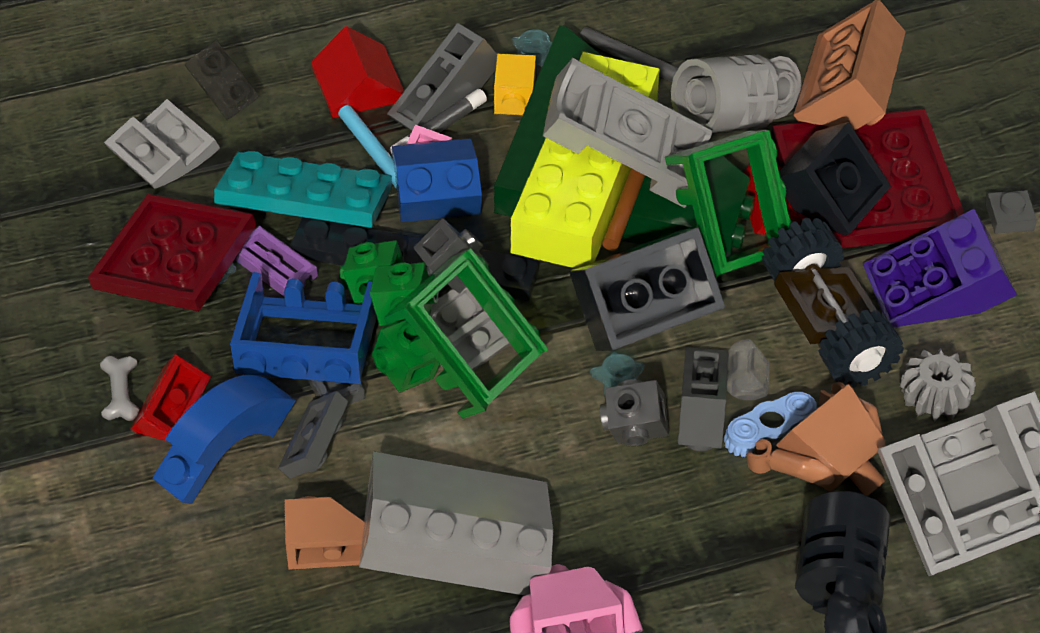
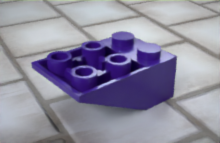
(941, 274)

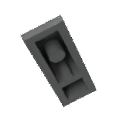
(451, 73)
(703, 399)

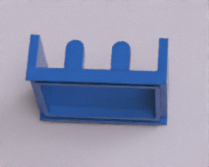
(296, 360)

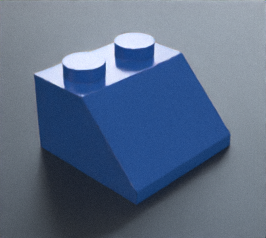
(437, 180)

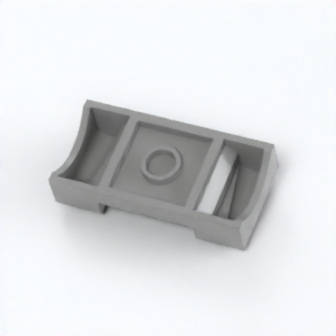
(622, 125)

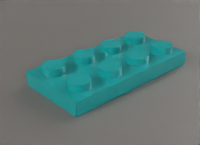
(303, 189)

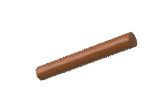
(623, 210)

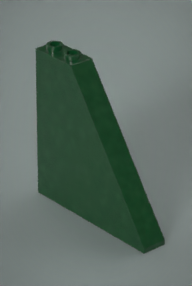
(652, 214)

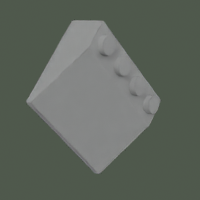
(456, 524)

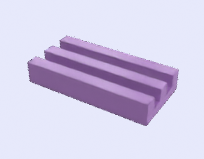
(269, 265)

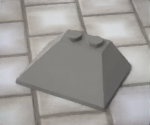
(970, 483)

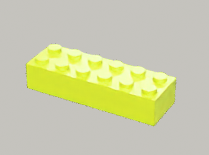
(575, 194)

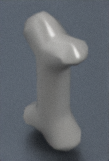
(120, 404)

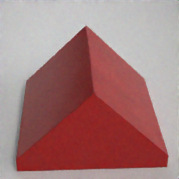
(356, 73)

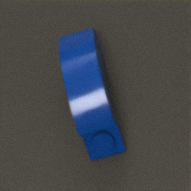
(214, 425)

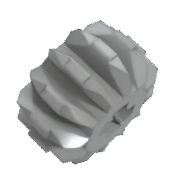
(937, 384)

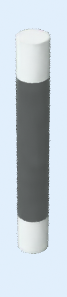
(451, 114)

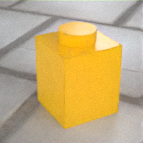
(513, 83)

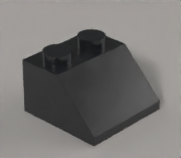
(834, 179)

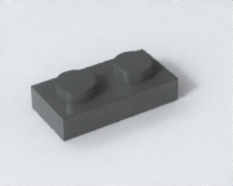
(313, 435)

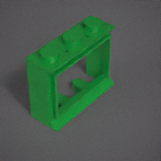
(768, 185)
(499, 307)

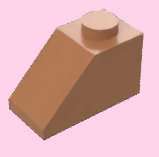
(321, 533)

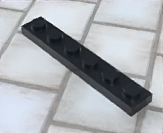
(331, 241)

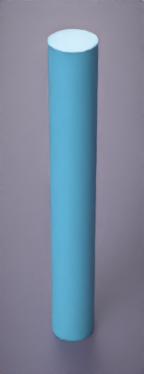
(368, 141)

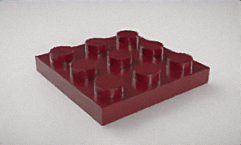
(172, 252)

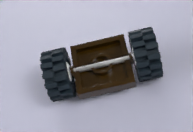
(831, 303)

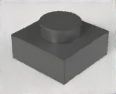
(1011, 211)

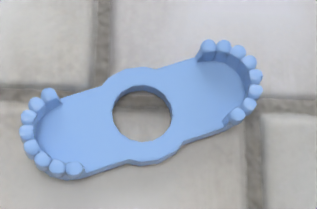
(748, 429)

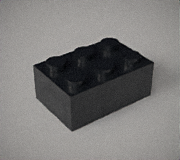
(647, 289)

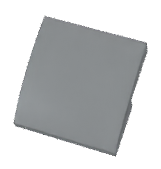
(162, 145)
(468, 327)

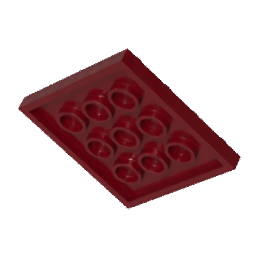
(913, 164)

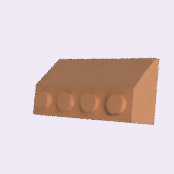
(852, 70)

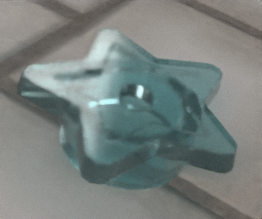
(531, 39)
(614, 365)

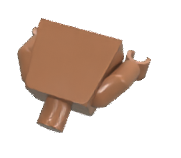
(828, 444)

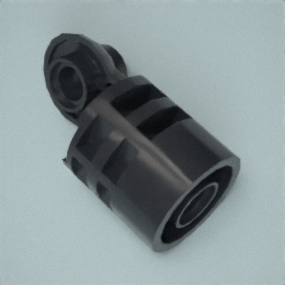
(844, 561)

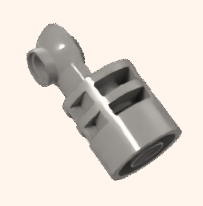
(736, 91)

